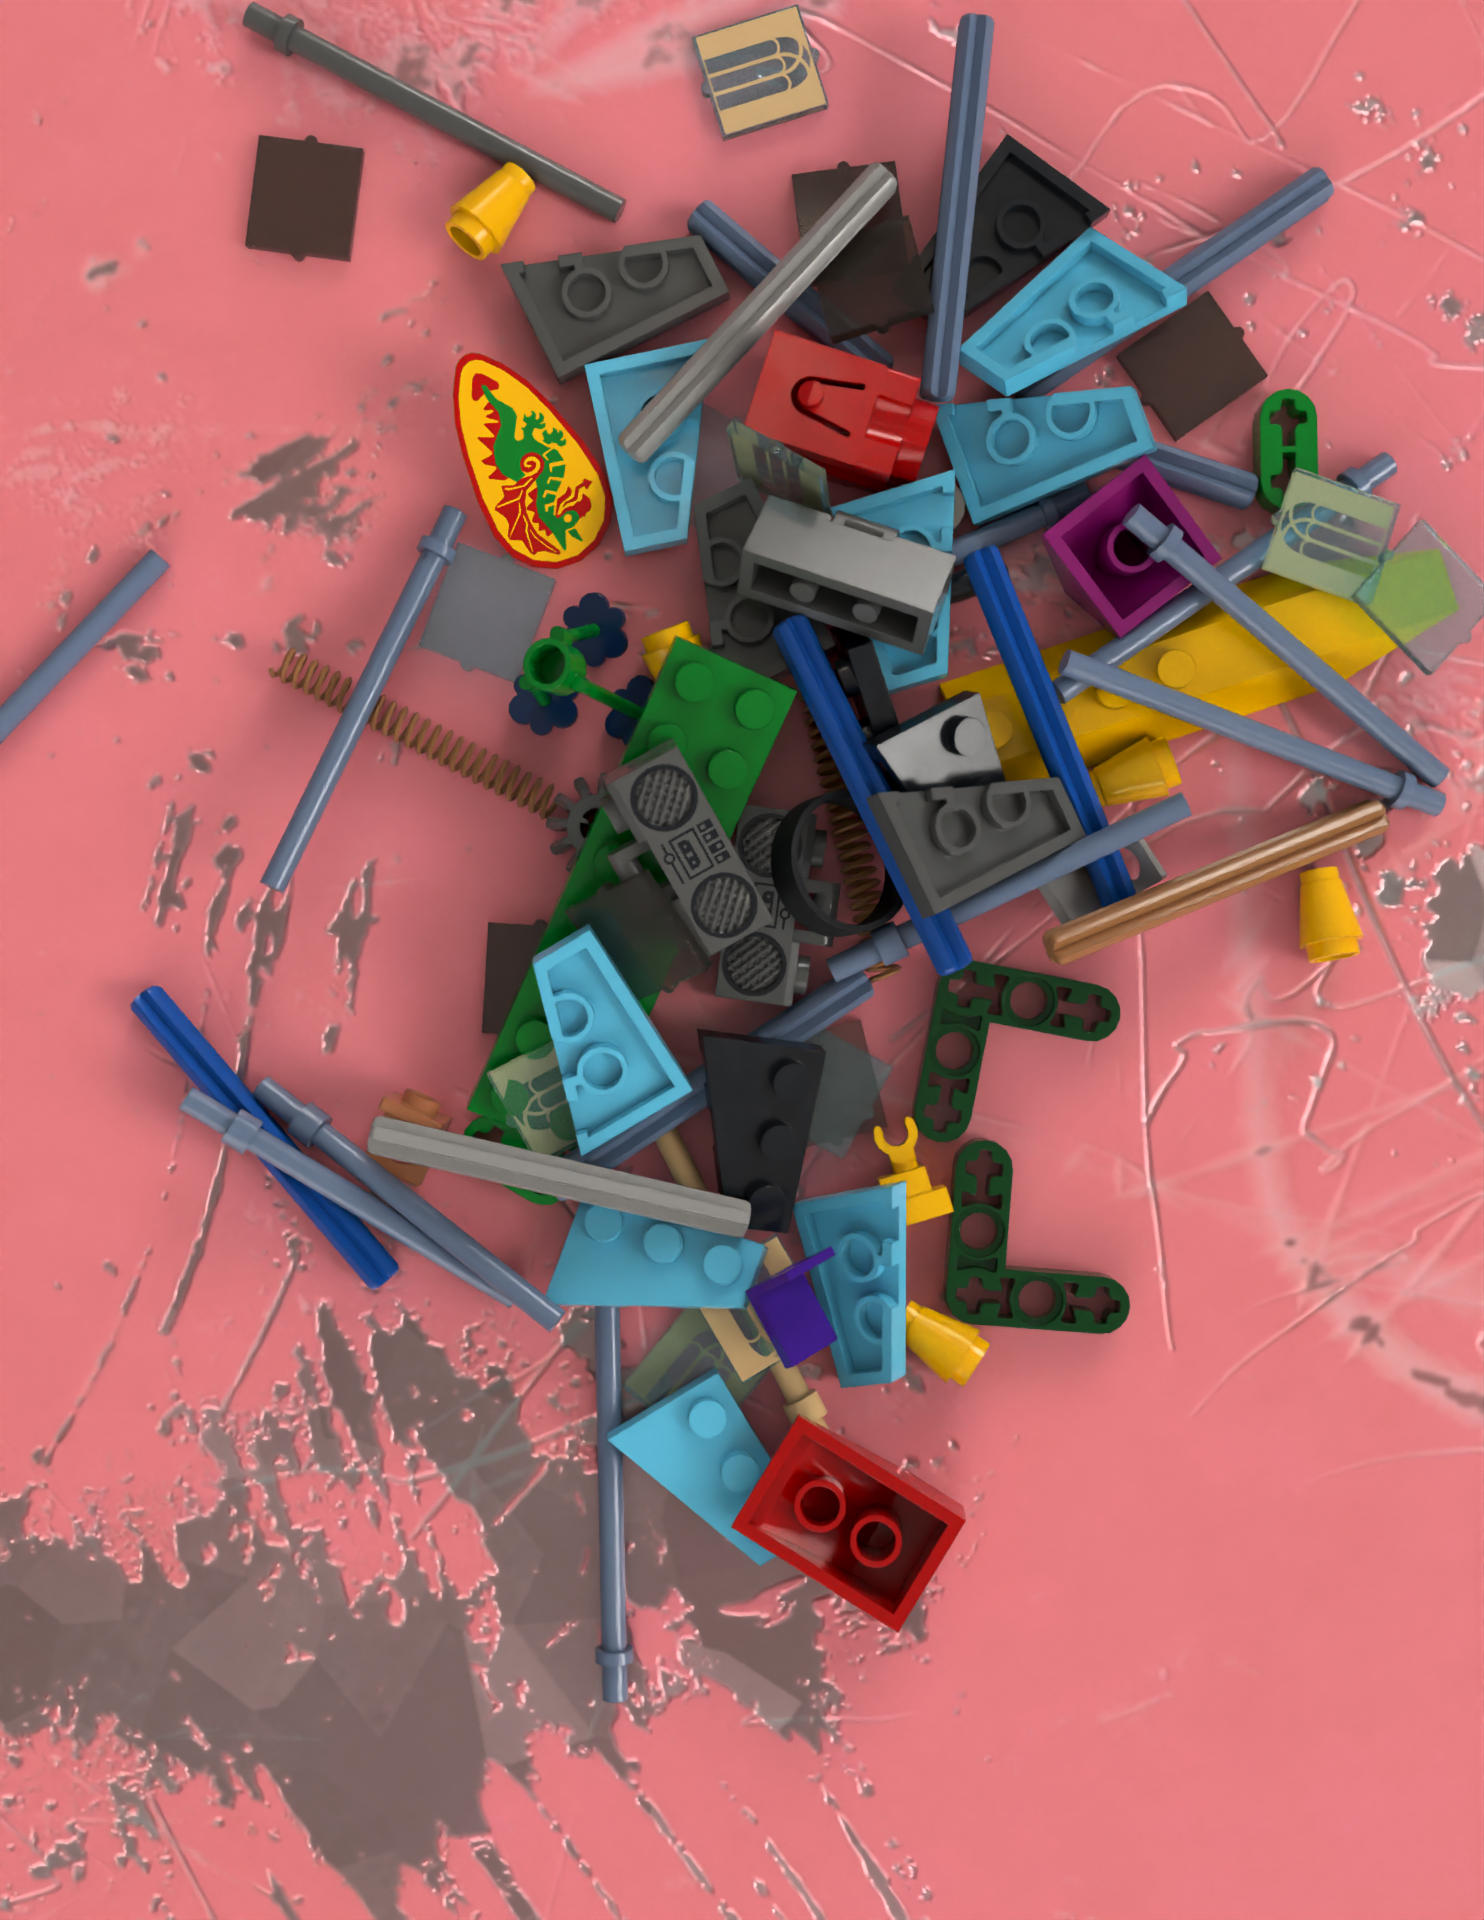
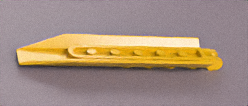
(1200, 657)

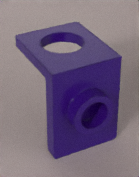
(792, 1311)

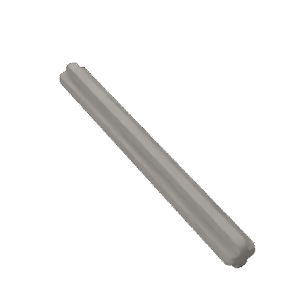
(758, 312)
(558, 1176)

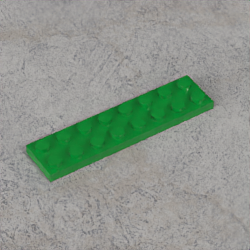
(725, 729)

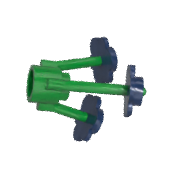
(558, 668)

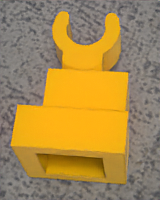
(921, 1199)

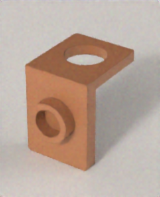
(416, 1109)

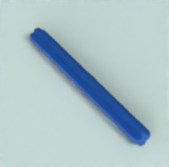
(1044, 710)
(861, 775)
(219, 1082)

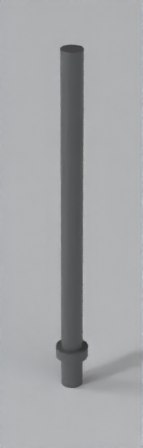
(291, 38)

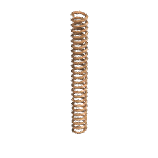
(418, 739)
(852, 848)

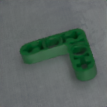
(974, 1023)
(990, 1261)

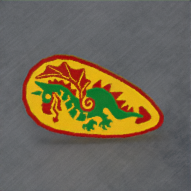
(527, 467)

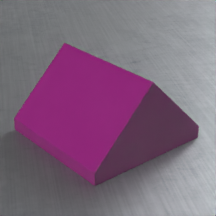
(1107, 564)

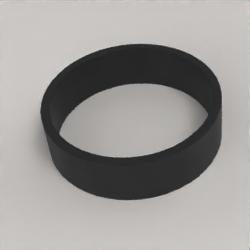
(790, 885)

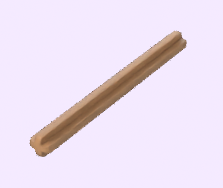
(1214, 882)

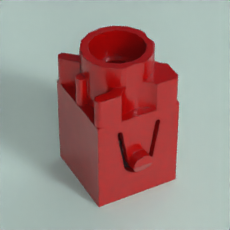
(842, 413)

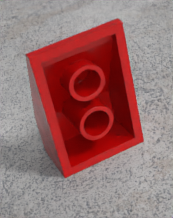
(851, 1521)

